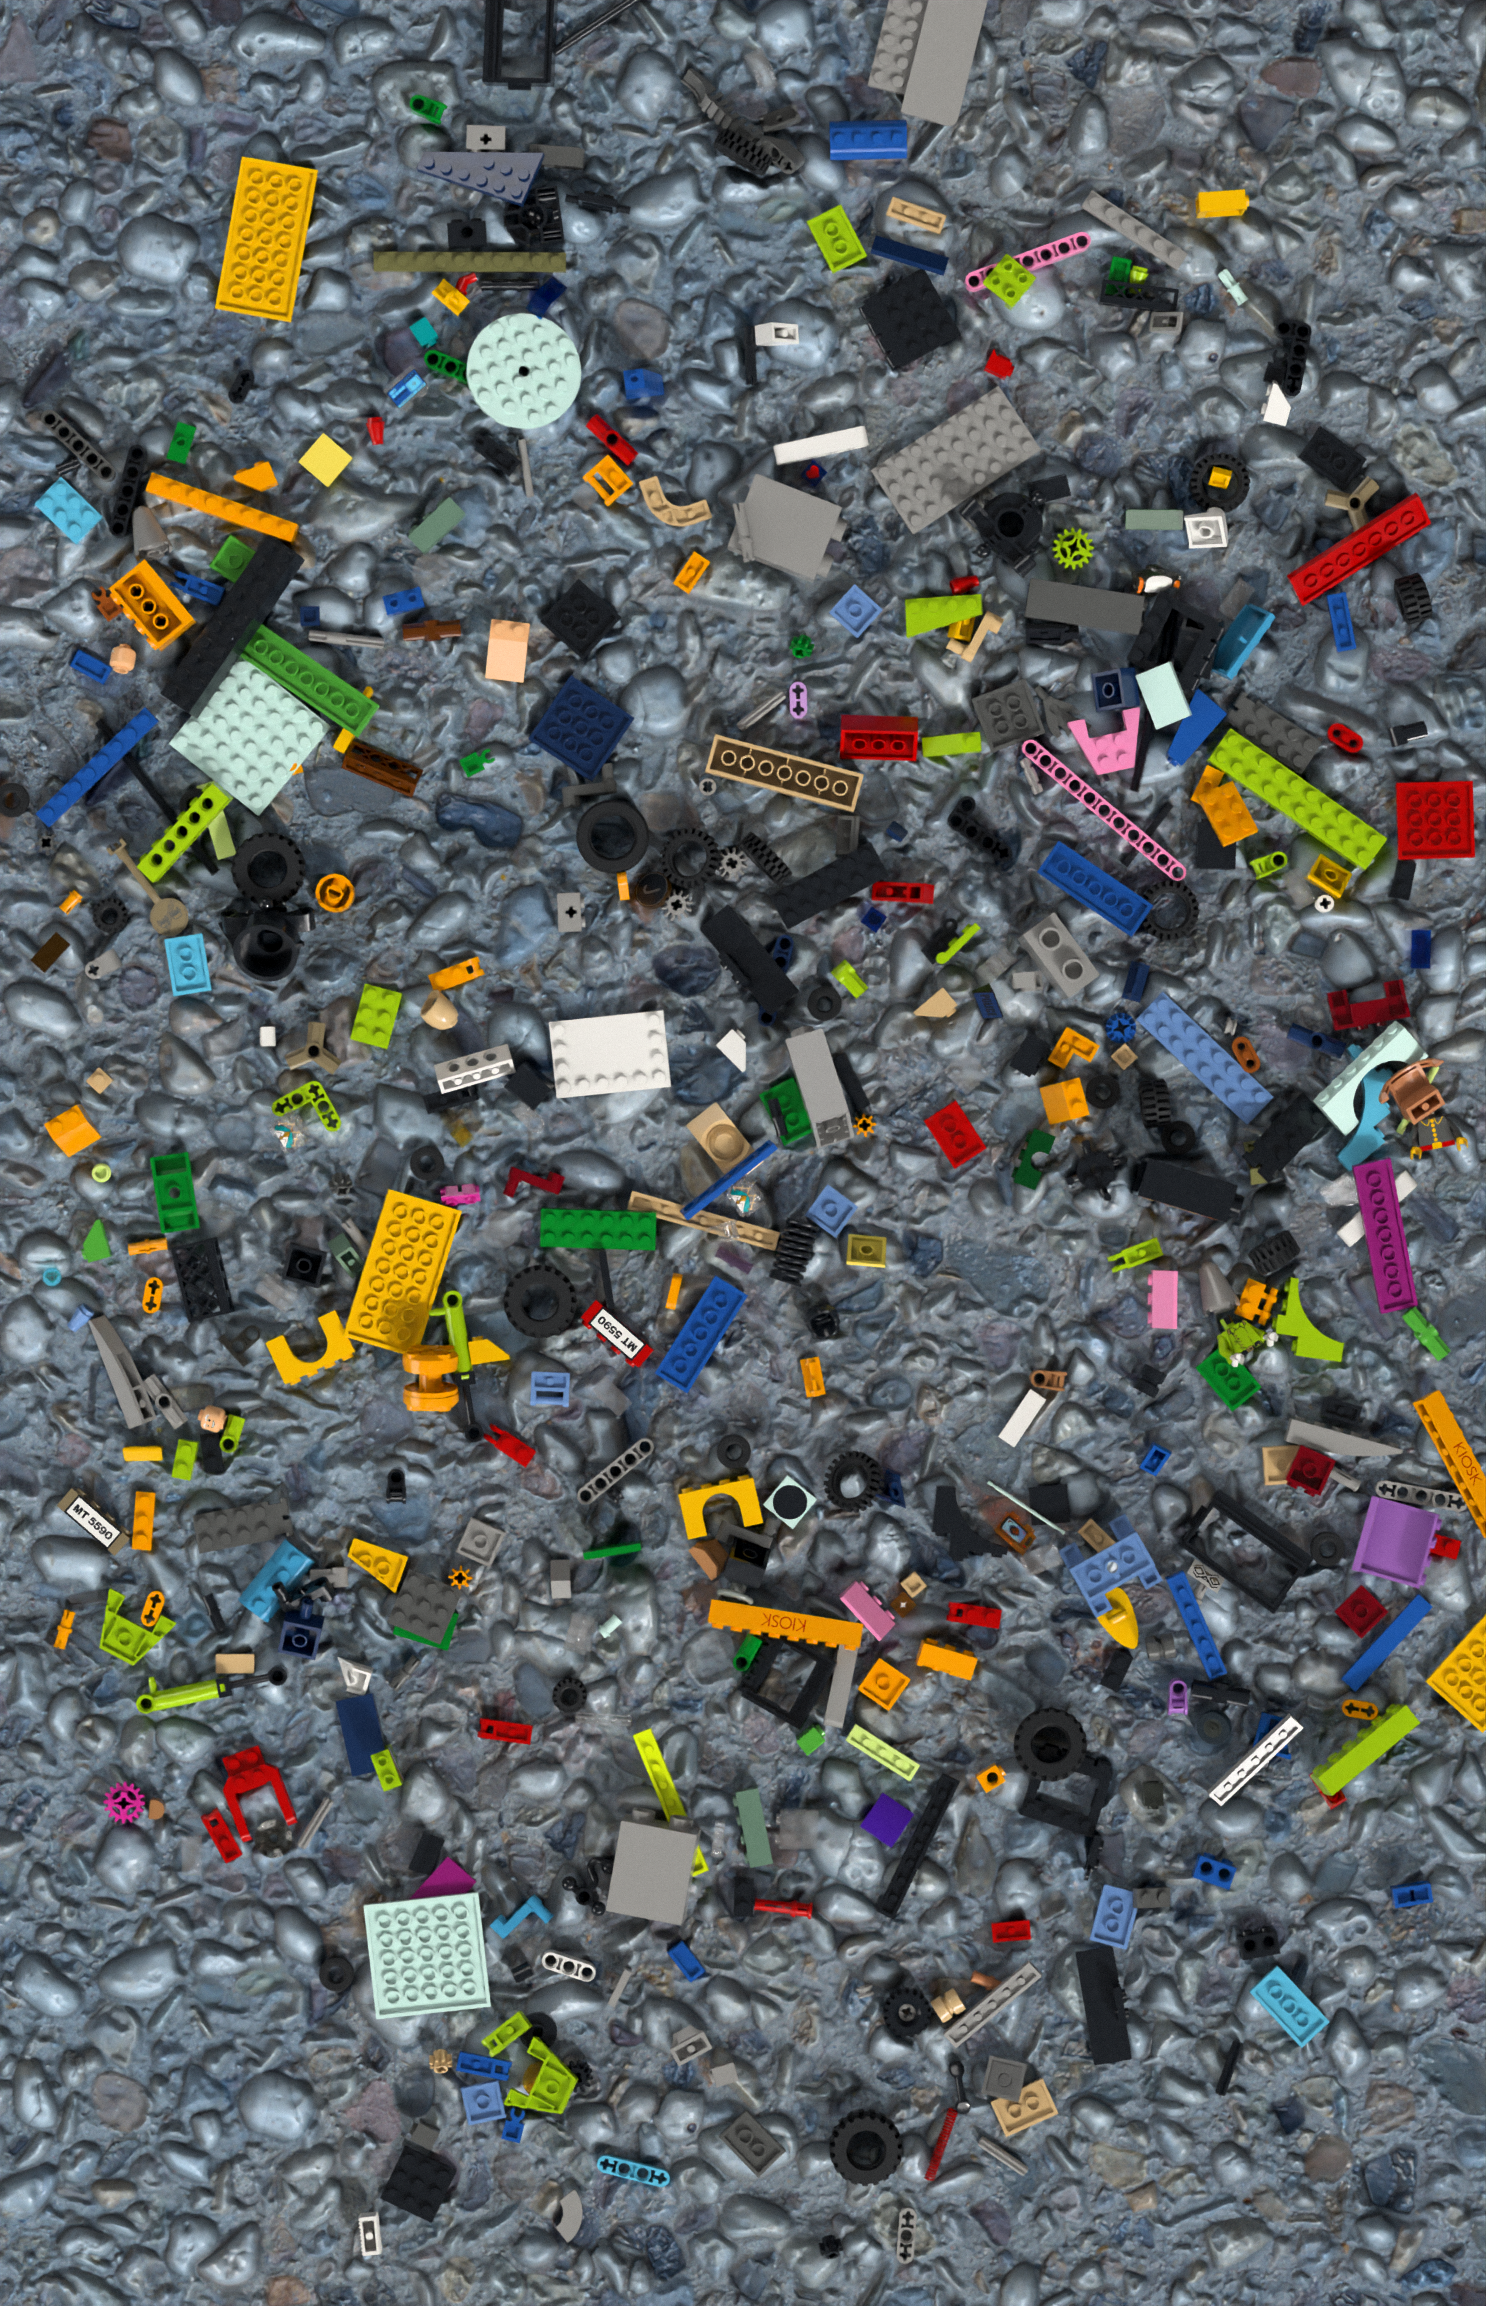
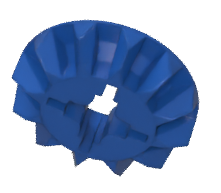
(1112, 1023)

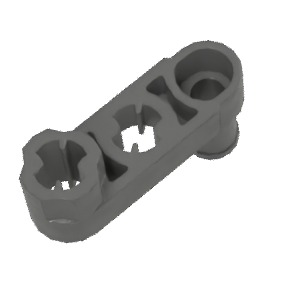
(572, 794)
(727, 1532)

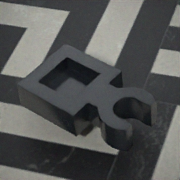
(1275, 370)

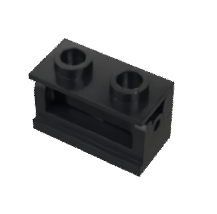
(1029, 1055)

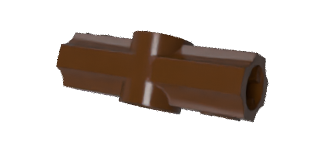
(431, 630)

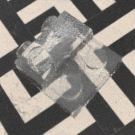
(797, 1829)

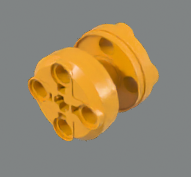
(430, 1391)

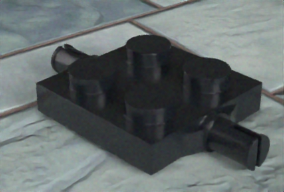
(590, 200)

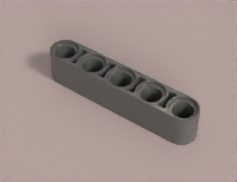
(74, 437)

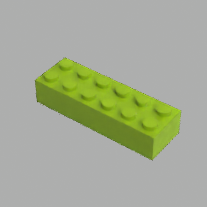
(1364, 1749)

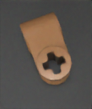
(1049, 1379)

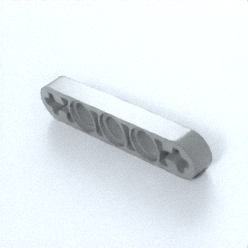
(1411, 1496)

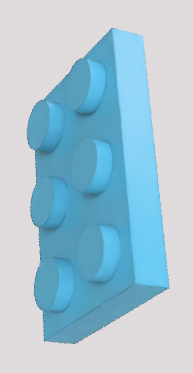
(68, 510)
(188, 964)

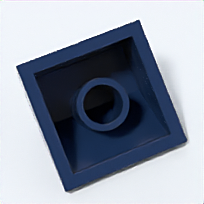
(1115, 689)

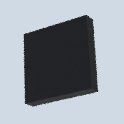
(1050, 1502)

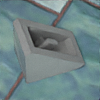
(1166, 322)
(560, 1579)

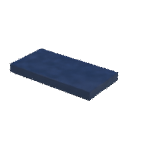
(361, 1732)

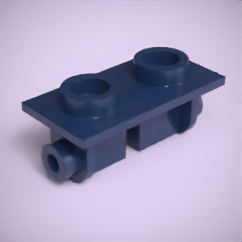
(1135, 981)

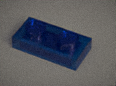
(1420, 949)

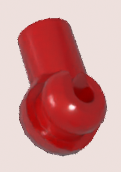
(464, 281)

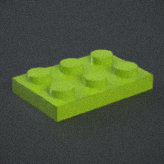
(836, 239)
(376, 1016)

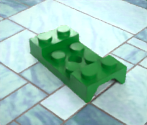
(179, 1212)

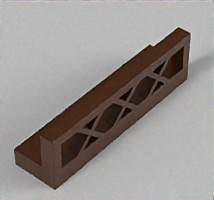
(380, 771)

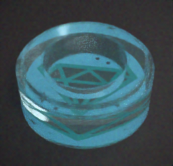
(51, 1276)

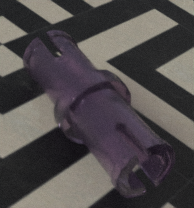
(734, 1260)

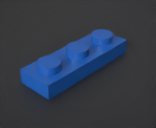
(1341, 622)

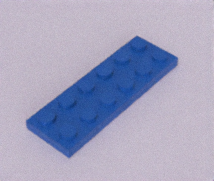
(1095, 888)
(701, 1334)

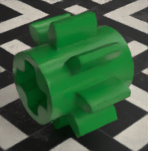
(801, 646)

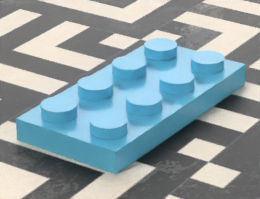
(1289, 2006)

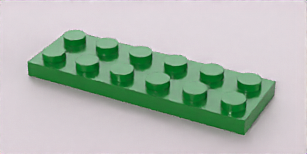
(598, 1229)

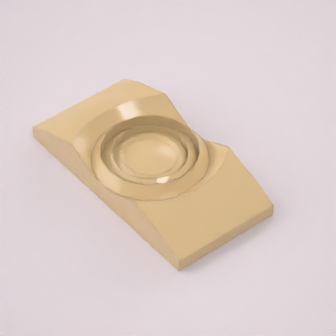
(720, 1138)

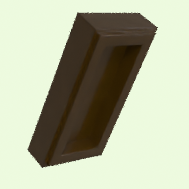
(50, 952)

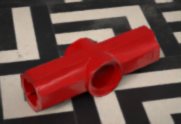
(603, 431)

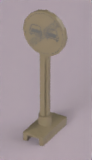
(168, 914)

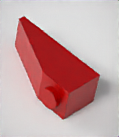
(903, 892)

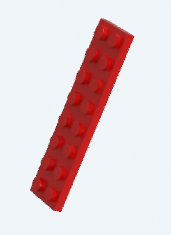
(1359, 549)

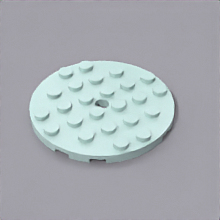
(518, 399)

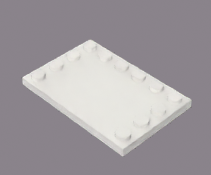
(610, 1054)

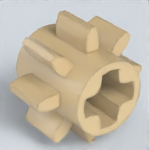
(440, 2061)

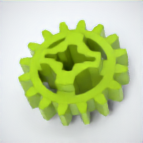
(1064, 546)

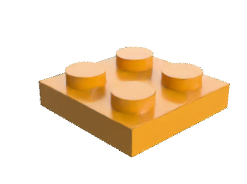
(883, 1684)

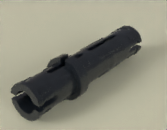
(510, 284)
(750, 355)

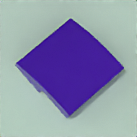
(886, 1820)

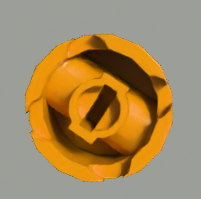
(335, 893)

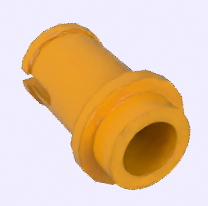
(71, 901)

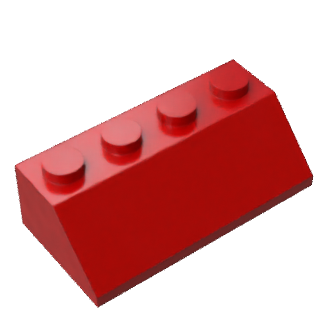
(878, 737)

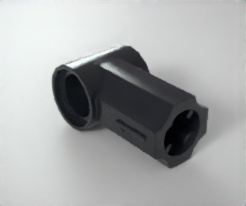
(1403, 734)

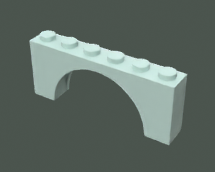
(1338, 1097)

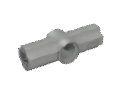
(172, 1411)

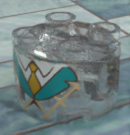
(290, 1132)
(746, 1196)

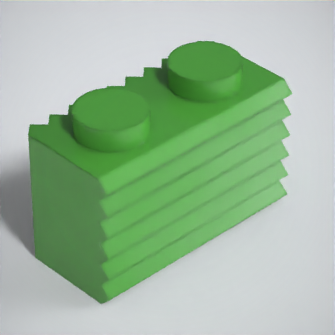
(811, 1738)

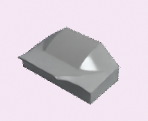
(689, 2044)

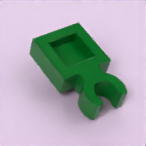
(473, 764)

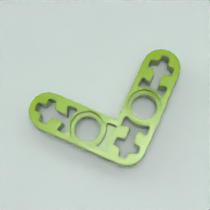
(308, 1097)

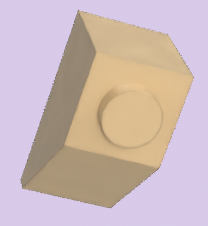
(937, 1005)

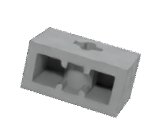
(495, 134)
(565, 923)

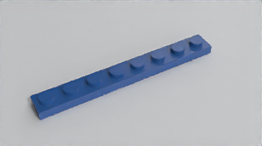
(97, 767)

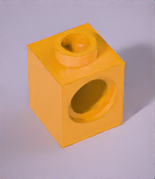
(982, 1777)

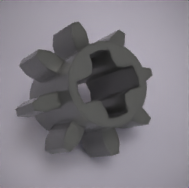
(52, 842)
(340, 1184)

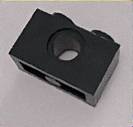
(476, 240)

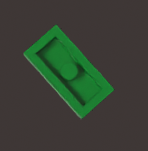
(1118, 272)

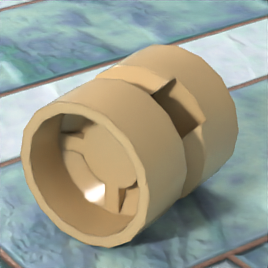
(948, 2005)

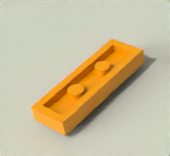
(143, 1520)

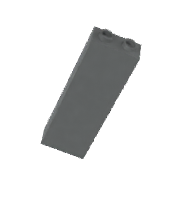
(1085, 607)

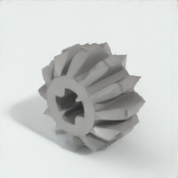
(734, 857)
(680, 910)

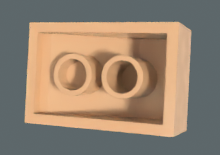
(507, 650)

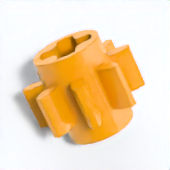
(859, 1121)
(456, 1581)

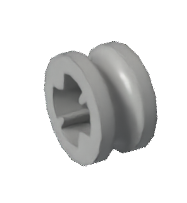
(701, 787)
(1230, 1026)
(864, 1991)

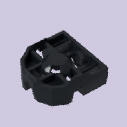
(551, 233)

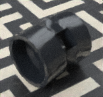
(1149, 1382)

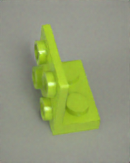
(1009, 281)

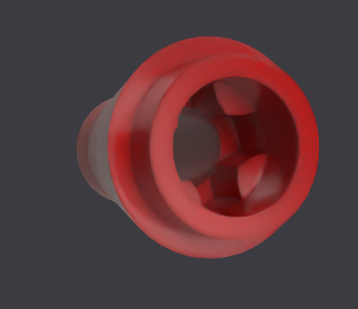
(376, 429)
(961, 585)

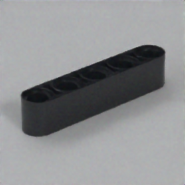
(127, 481)

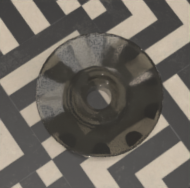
(271, 1848)

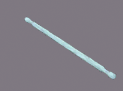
(1026, 1507)

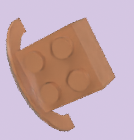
(1413, 1091)

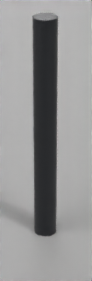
(1150, 830)

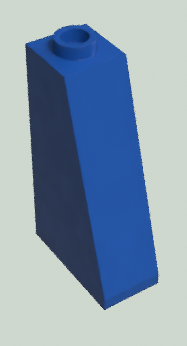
(642, 383)
(1195, 728)

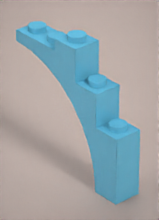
(1366, 1138)

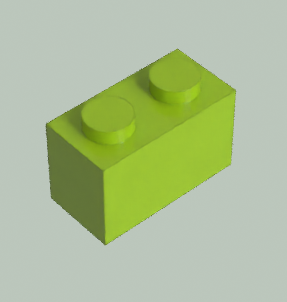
(185, 1459)

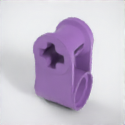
(1177, 1701)

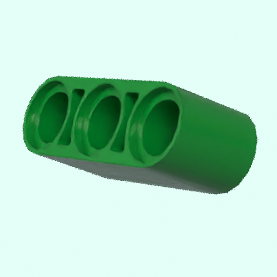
(443, 360)

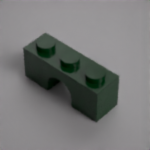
(1037, 1142)

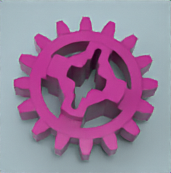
(133, 1802)

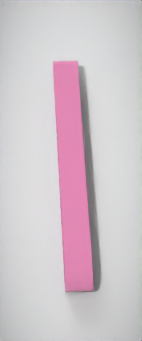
(1094, 807)

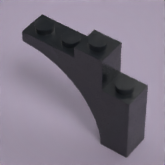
(963, 1539)

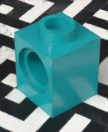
(424, 333)

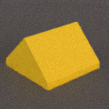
(1328, 876)

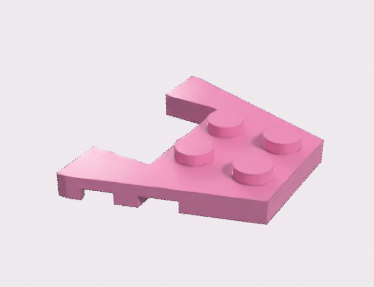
(1109, 751)

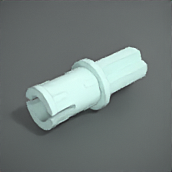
(1232, 286)

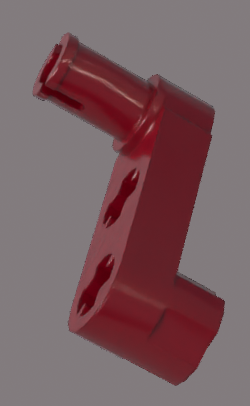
(552, 1183)

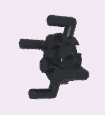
(1107, 1170)

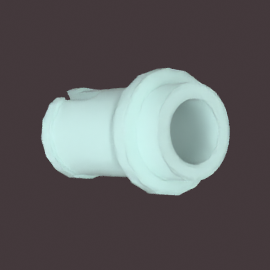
(609, 1626)

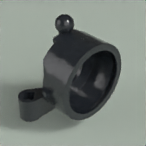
(1012, 549)
(256, 959)

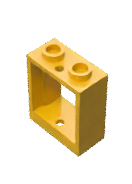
(1221, 203)

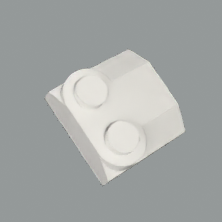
(1207, 529)

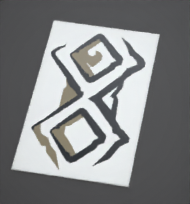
(1206, 1575)

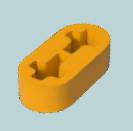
(623, 886)
(674, 1291)
(157, 1296)
(157, 1609)
(1360, 1704)

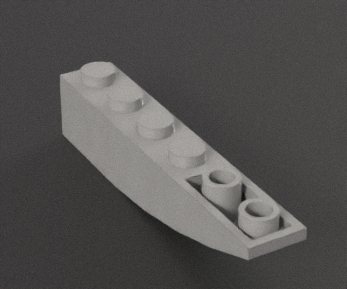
(122, 1373)
(1336, 1441)

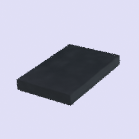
(1332, 458)

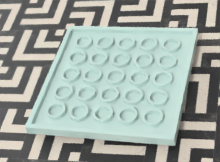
(250, 736)
(427, 1955)

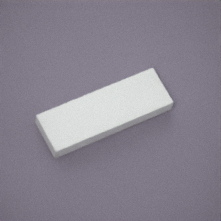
(1022, 1418)

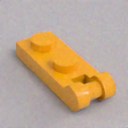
(455, 975)

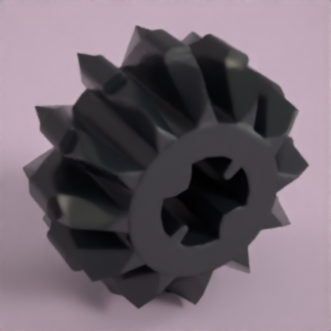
(584, 2074)

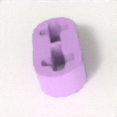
(803, 700)

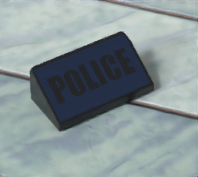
(987, 1002)

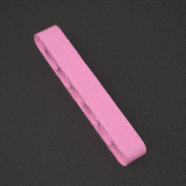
(1036, 258)

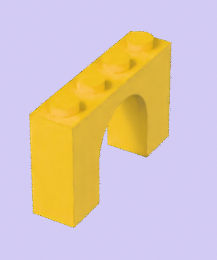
(293, 1368)
(693, 1501)

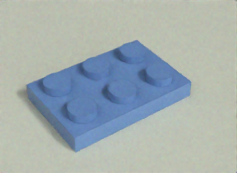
(1114, 1917)

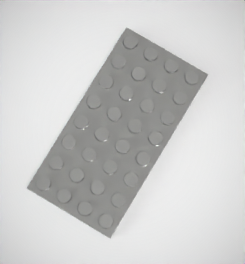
(955, 460)

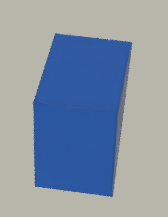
(1155, 1458)

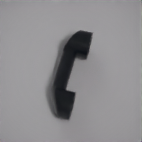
(957, 2070)

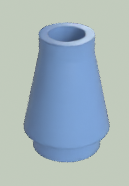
(80, 1317)

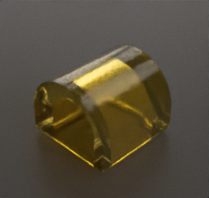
(462, 1135)

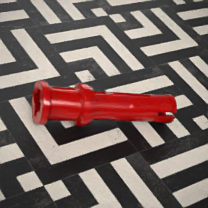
(794, 1905)

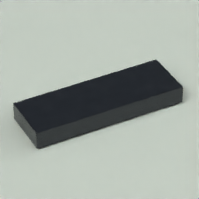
(606, 1279)

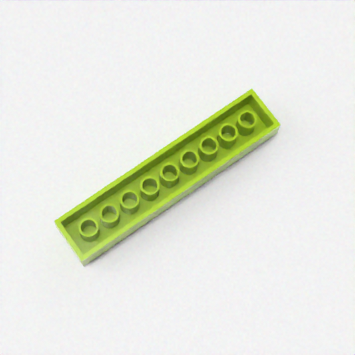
(1296, 799)

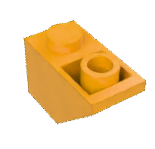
(259, 477)

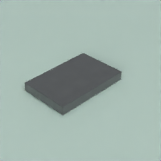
(752, 2143)

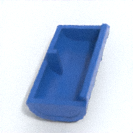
(868, 139)

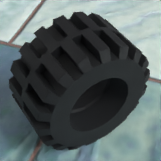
(1413, 598)
(1154, 1103)
(1274, 1252)

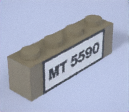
(94, 1521)

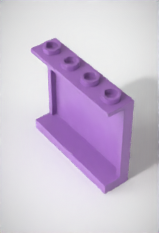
(1397, 1542)

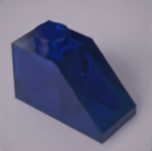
(546, 298)

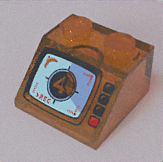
(1014, 1532)

